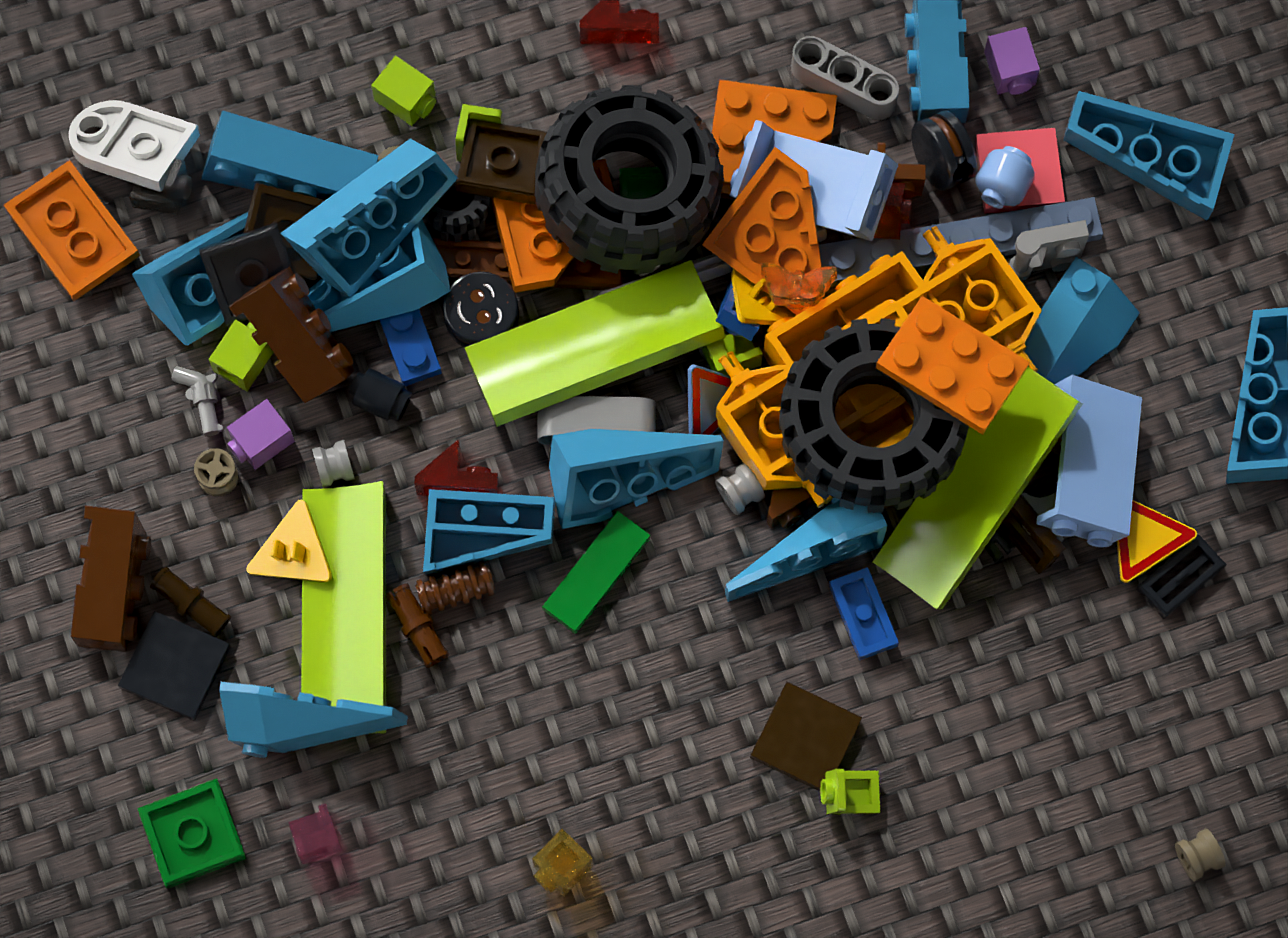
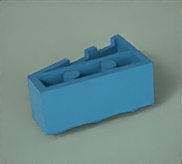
(937, 58)
(483, 527)

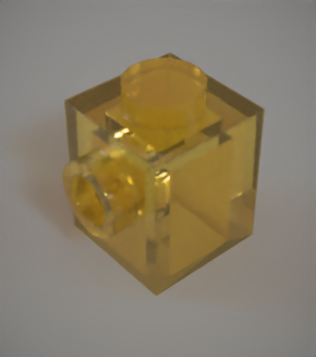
(561, 864)

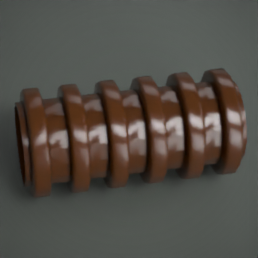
(455, 587)

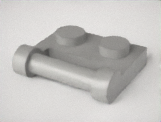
(1049, 248)

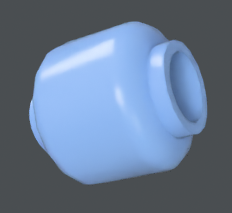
(1005, 177)

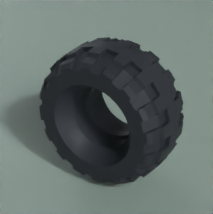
(620, 229)

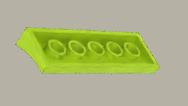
(594, 343)
(953, 524)
(348, 614)

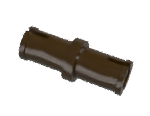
(190, 601)

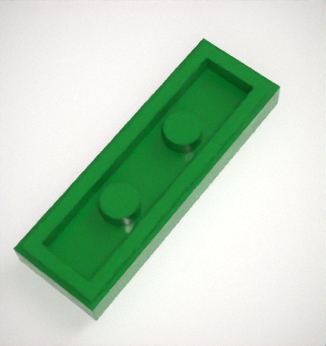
(596, 572)

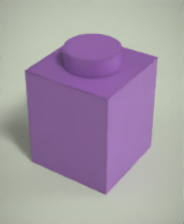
(1012, 61)
(259, 435)

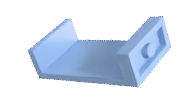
(845, 184)
(1096, 465)

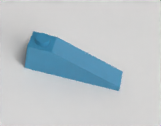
(402, 283)
(180, 288)
(1079, 323)
(610, 468)
(820, 542)
(277, 723)

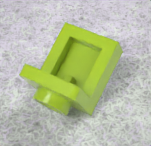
(850, 792)

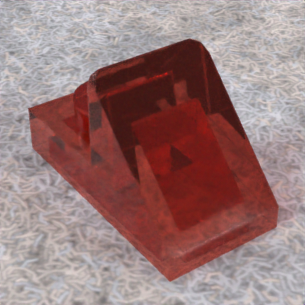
(608, 26)
(445, 474)

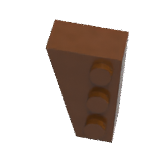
(296, 334)
(110, 579)

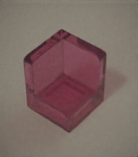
(315, 835)

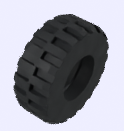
(836, 462)

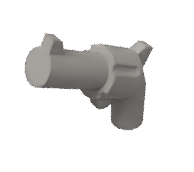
(203, 395)

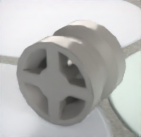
(333, 463)
(740, 489)

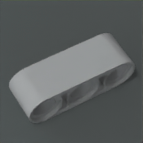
(837, 61)
(596, 413)

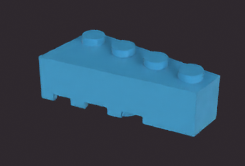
(1154, 149)
(261, 153)
(370, 216)
(1261, 420)

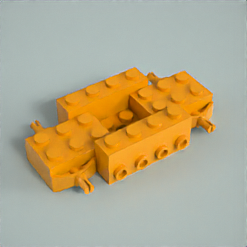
(965, 280)

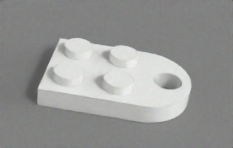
(131, 142)

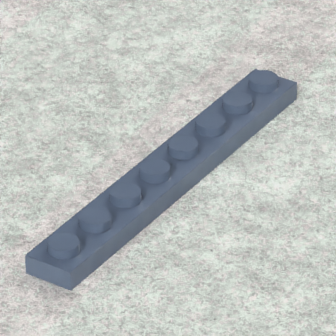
(857, 254)

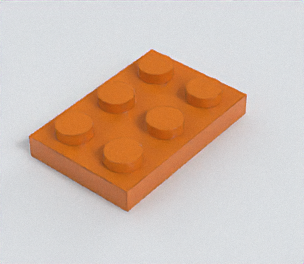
(71, 230)
(952, 365)

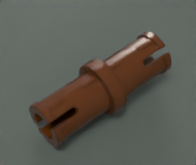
(417, 625)

